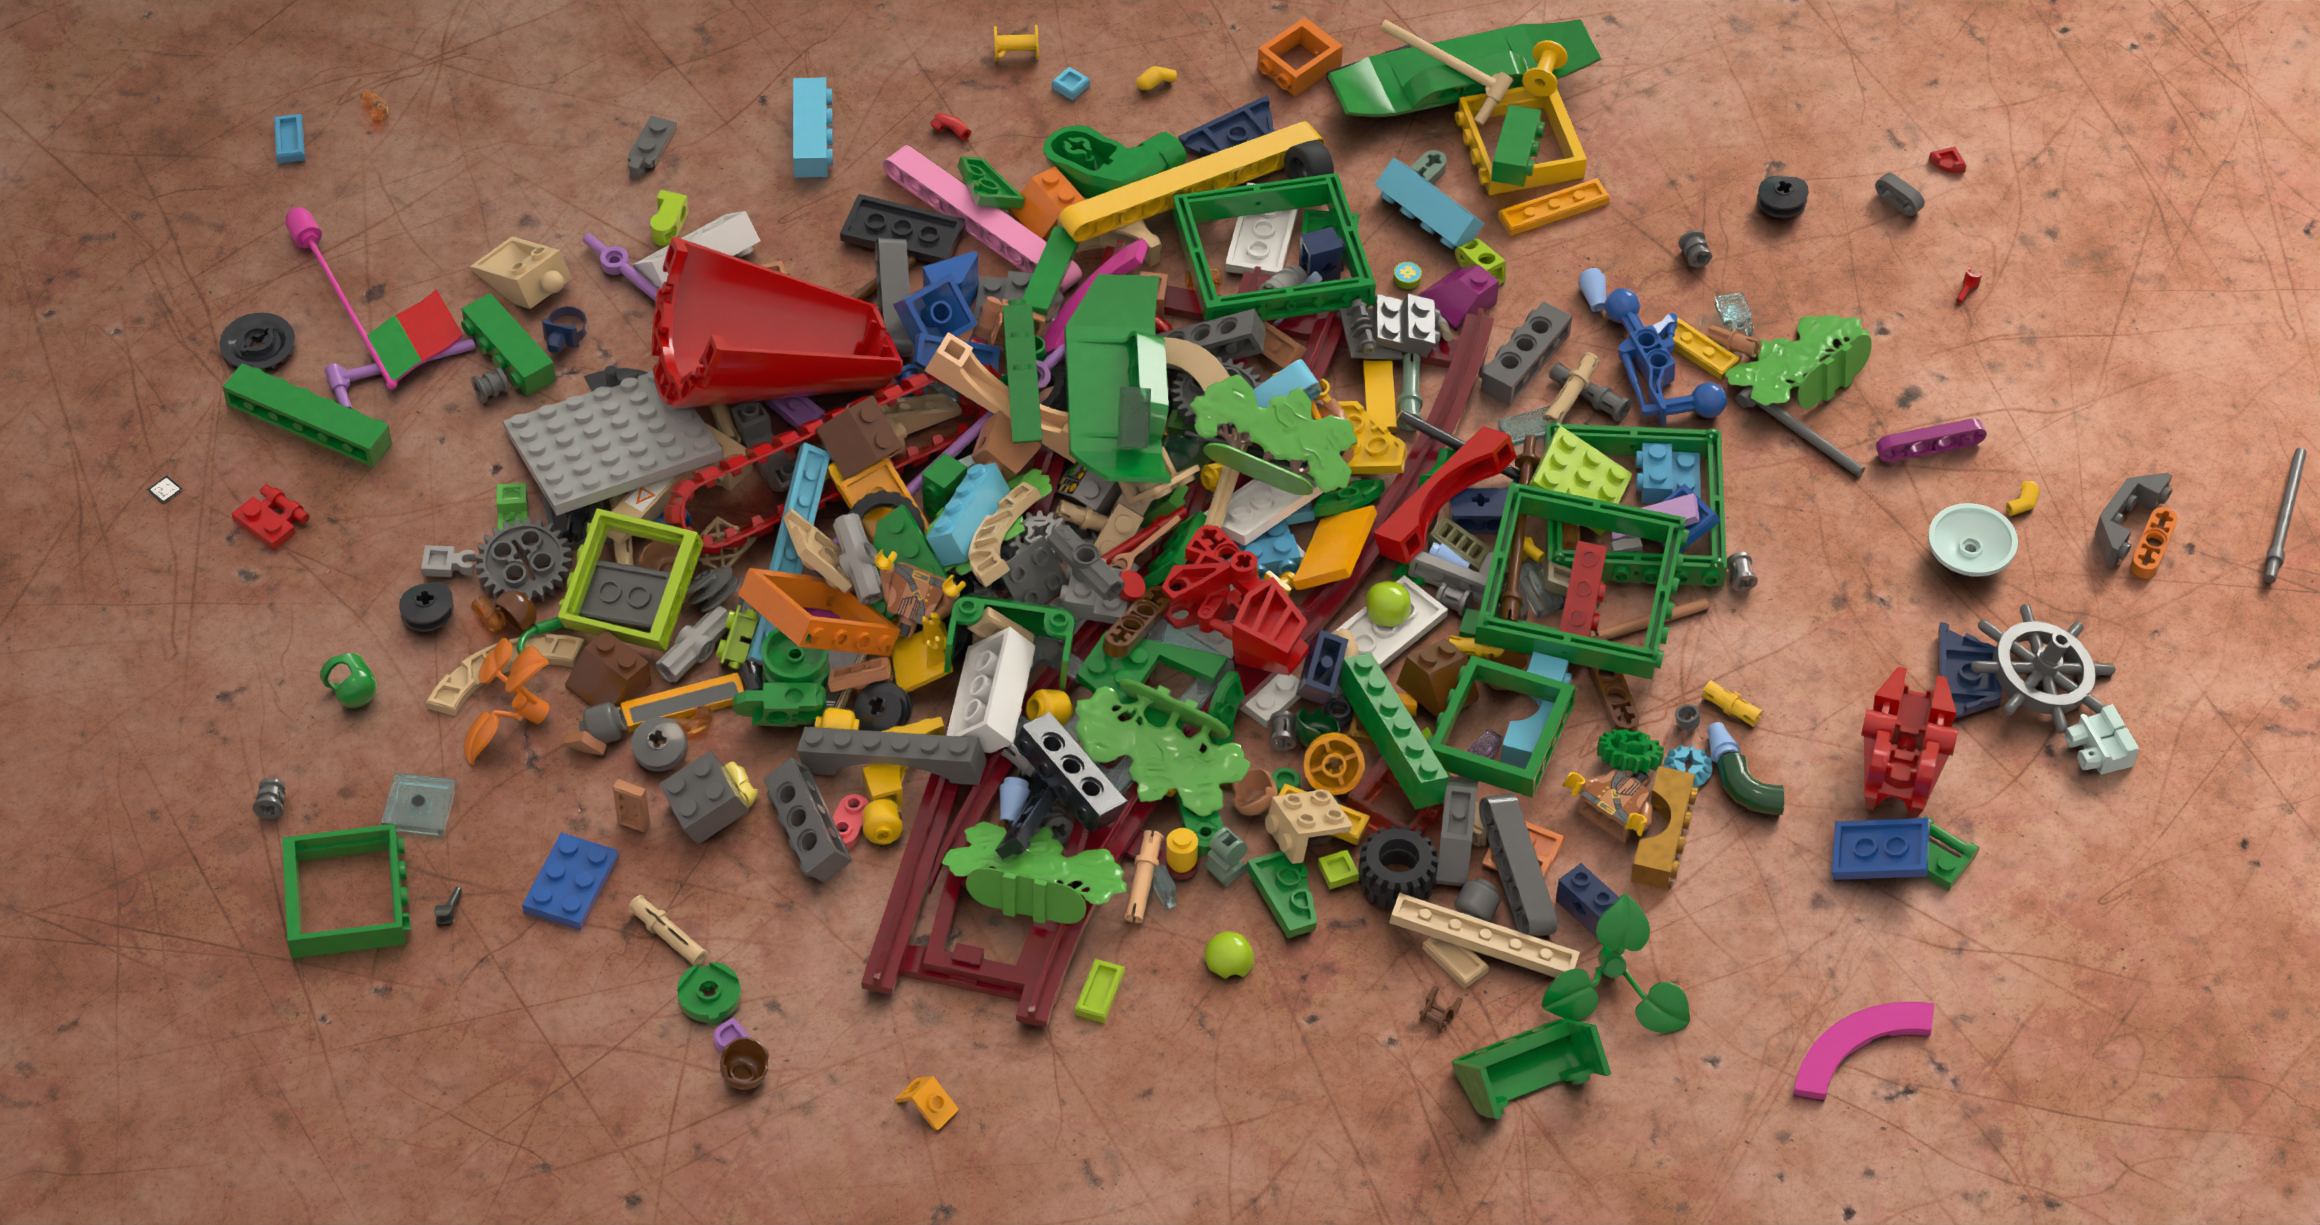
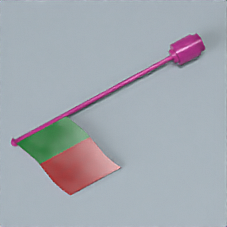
(403, 339)

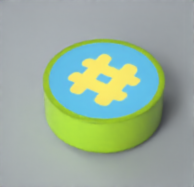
(1407, 275)

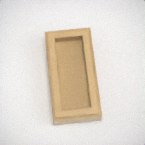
(1457, 961)

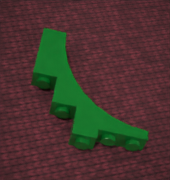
(1022, 372)

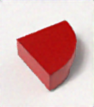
(1948, 160)

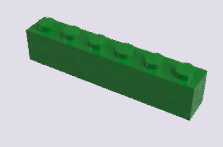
(307, 415)
(1393, 730)

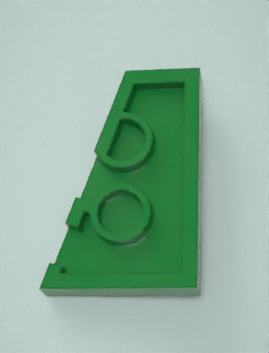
(987, 185)
(1174, 550)
(1284, 891)

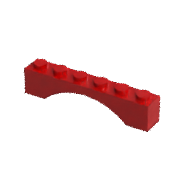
(1479, 458)

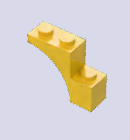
(886, 780)

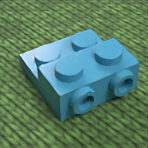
(1665, 471)
(1275, 550)

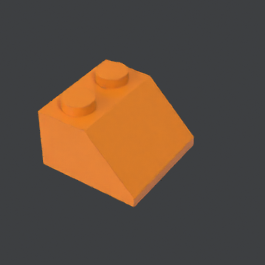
(1045, 199)

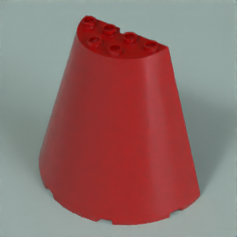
(760, 335)

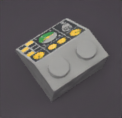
(1088, 489)

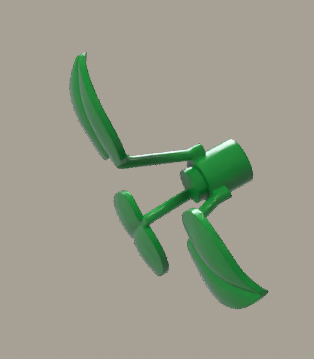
(1619, 929)

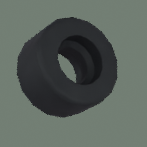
(1308, 160)

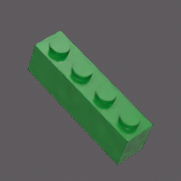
(508, 344)

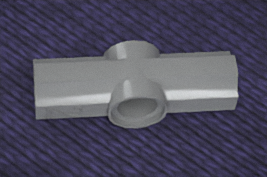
(858, 558)
(693, 645)

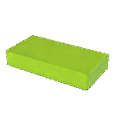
(1099, 991)

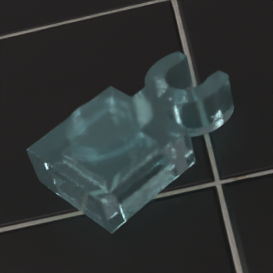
(1735, 311)

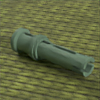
(1410, 399)

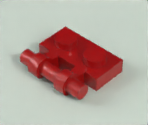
(266, 524)

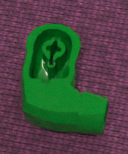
(1102, 164)

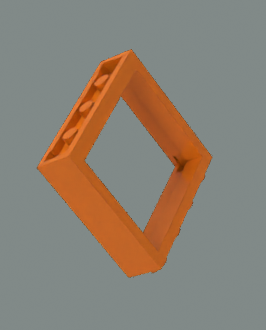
(781, 599)

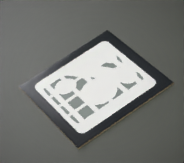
(165, 489)

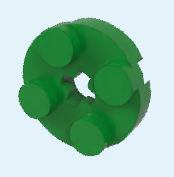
(712, 1008)

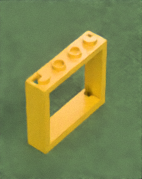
(1545, 173)

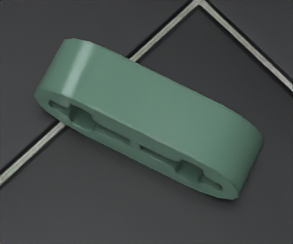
(1436, 170)

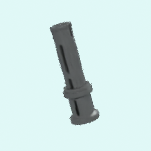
(1601, 397)

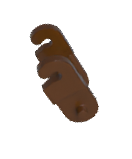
(1450, 1012)

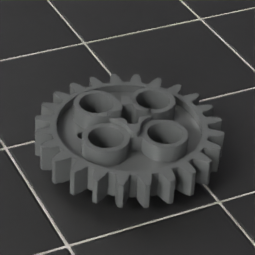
(1188, 388)
(549, 550)

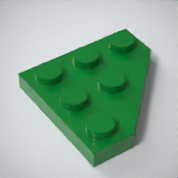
(902, 535)

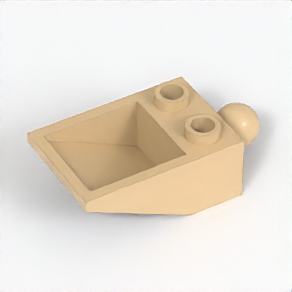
(523, 271)

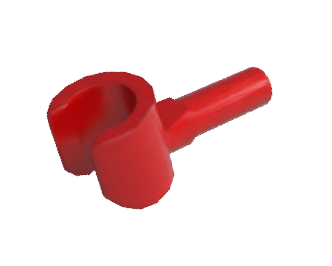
(1970, 282)
(968, 406)

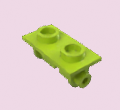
(732, 648)

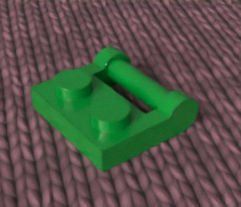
(1943, 866)

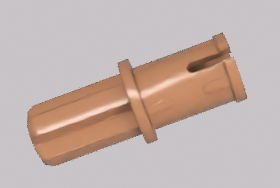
(1735, 341)

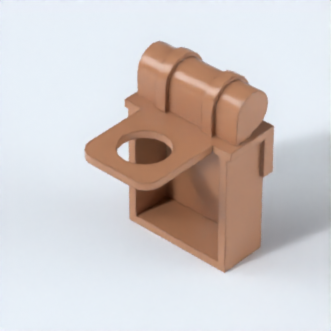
(991, 322)

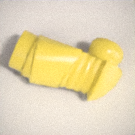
(742, 782)

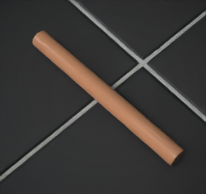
(1643, 622)

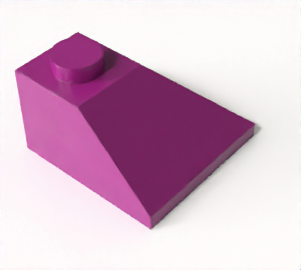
(1463, 293)

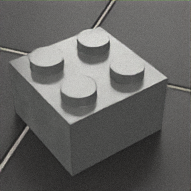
(704, 797)

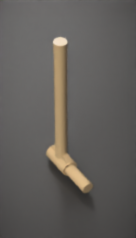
(1495, 86)

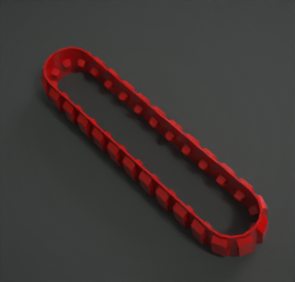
(683, 491)

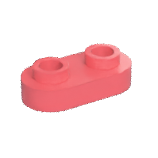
(850, 818)

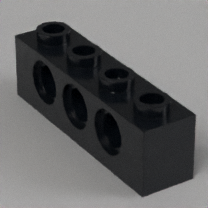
(1070, 772)

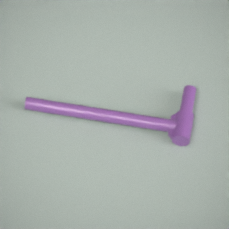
(340, 379)

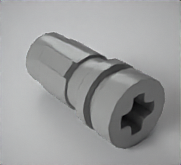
(1289, 276)

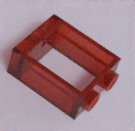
(1371, 785)

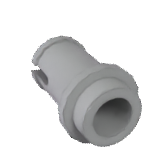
(1020, 761)

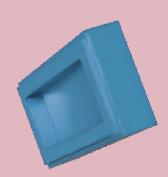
(289, 138)

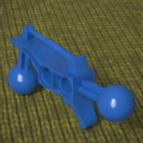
(1652, 355)

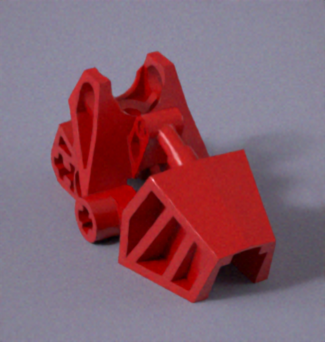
(1264, 617)
(1912, 722)

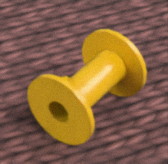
(1009, 43)
(1541, 80)

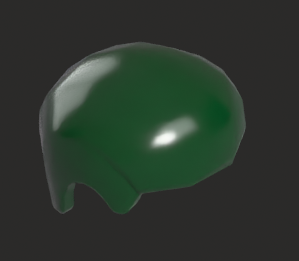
(1312, 725)

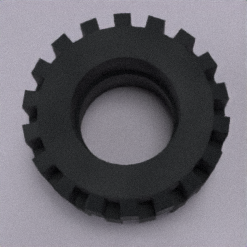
(1397, 847)

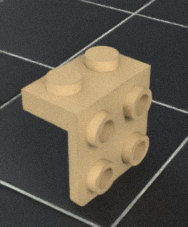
(1149, 491)
(1302, 816)

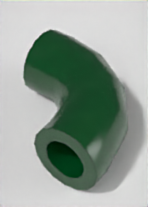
(1746, 789)

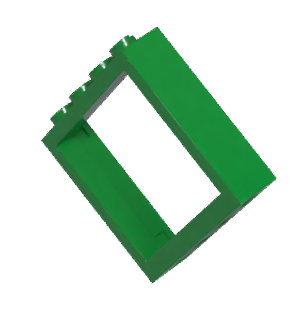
(1491, 771)
(337, 844)

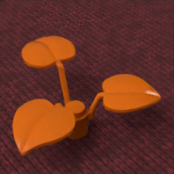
(525, 703)

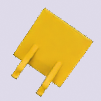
(921, 657)

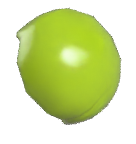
(1388, 604)
(1229, 954)

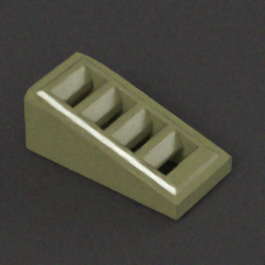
(1454, 532)

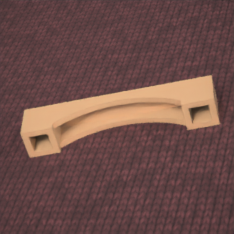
(962, 371)

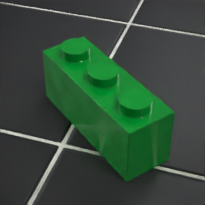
(1517, 145)

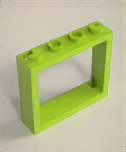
(674, 593)

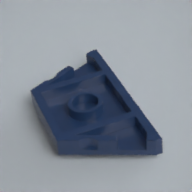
(1230, 129)
(1968, 689)

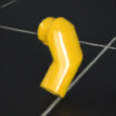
(1154, 76)
(2027, 500)

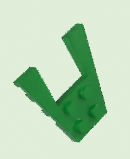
(1104, 670)

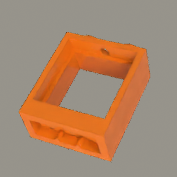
(1319, 43)

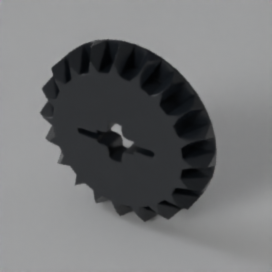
(239, 336)

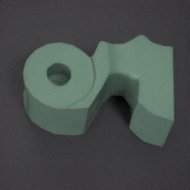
(1226, 856)

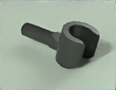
(445, 913)

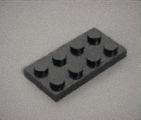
(927, 233)

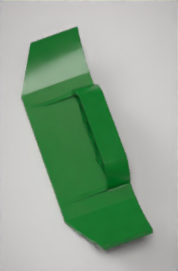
(1415, 81)
(1107, 348)

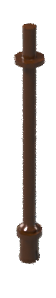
(1511, 599)

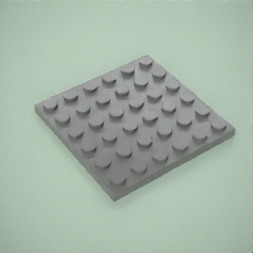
(609, 443)

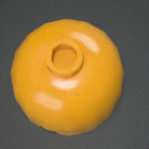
(1334, 763)

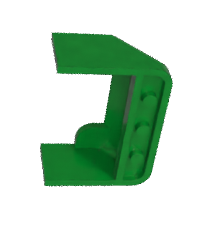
(1036, 618)
(1530, 1061)

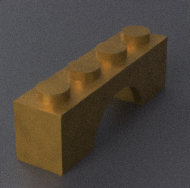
(1656, 855)

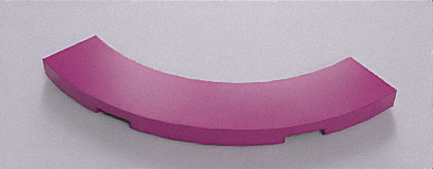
(1119, 264)
(1853, 1033)

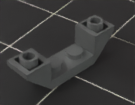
(754, 428)
(2145, 491)
(1457, 831)

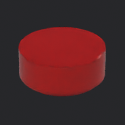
(1134, 586)

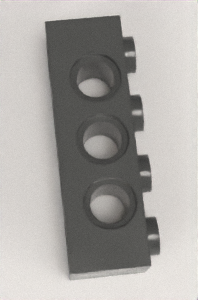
(1224, 337)
(1525, 353)
(807, 820)

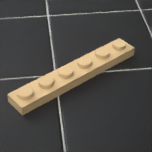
(1482, 936)

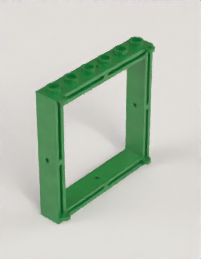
(1268, 198)
(1596, 515)
(1646, 567)

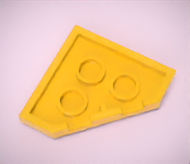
(1375, 447)

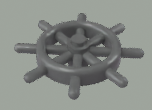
(2043, 667)

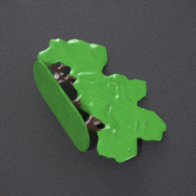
(1283, 431)

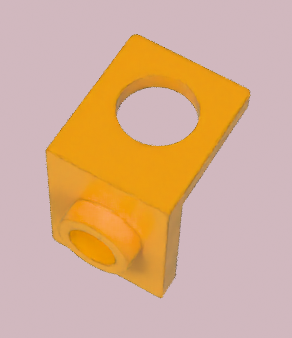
(930, 1100)

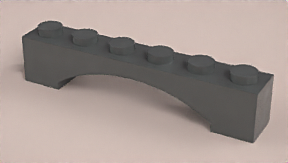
(951, 757)

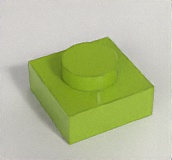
(1338, 869)

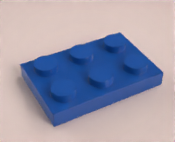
(1881, 848)
(570, 881)

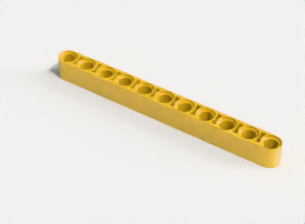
(1155, 193)

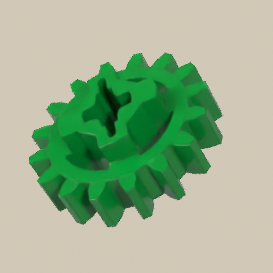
(1630, 751)

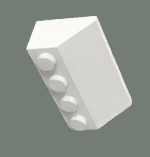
(727, 234)
(992, 689)

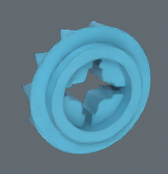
(1700, 766)

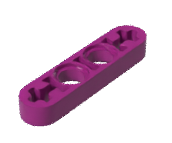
(1959, 433)

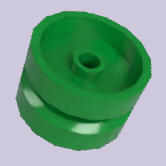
(790, 663)

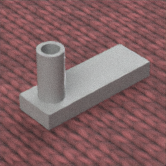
(1437, 570)

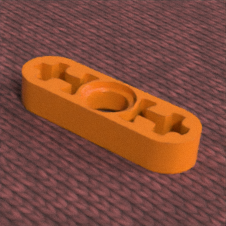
(2156, 553)

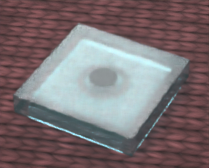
(419, 803)

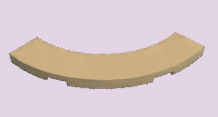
(1194, 361)
(987, 540)
(464, 681)

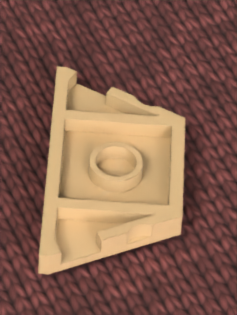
(817, 551)

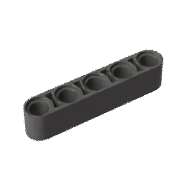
(892, 286)
(1518, 865)

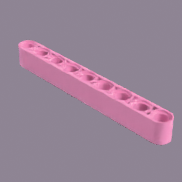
(984, 223)

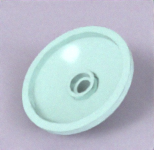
(1972, 539)

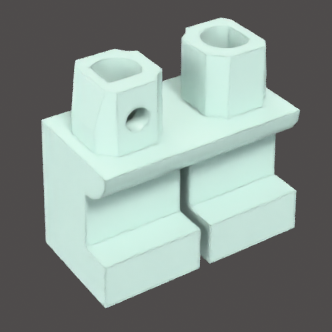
(2105, 741)

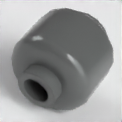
(604, 722)
(1478, 899)

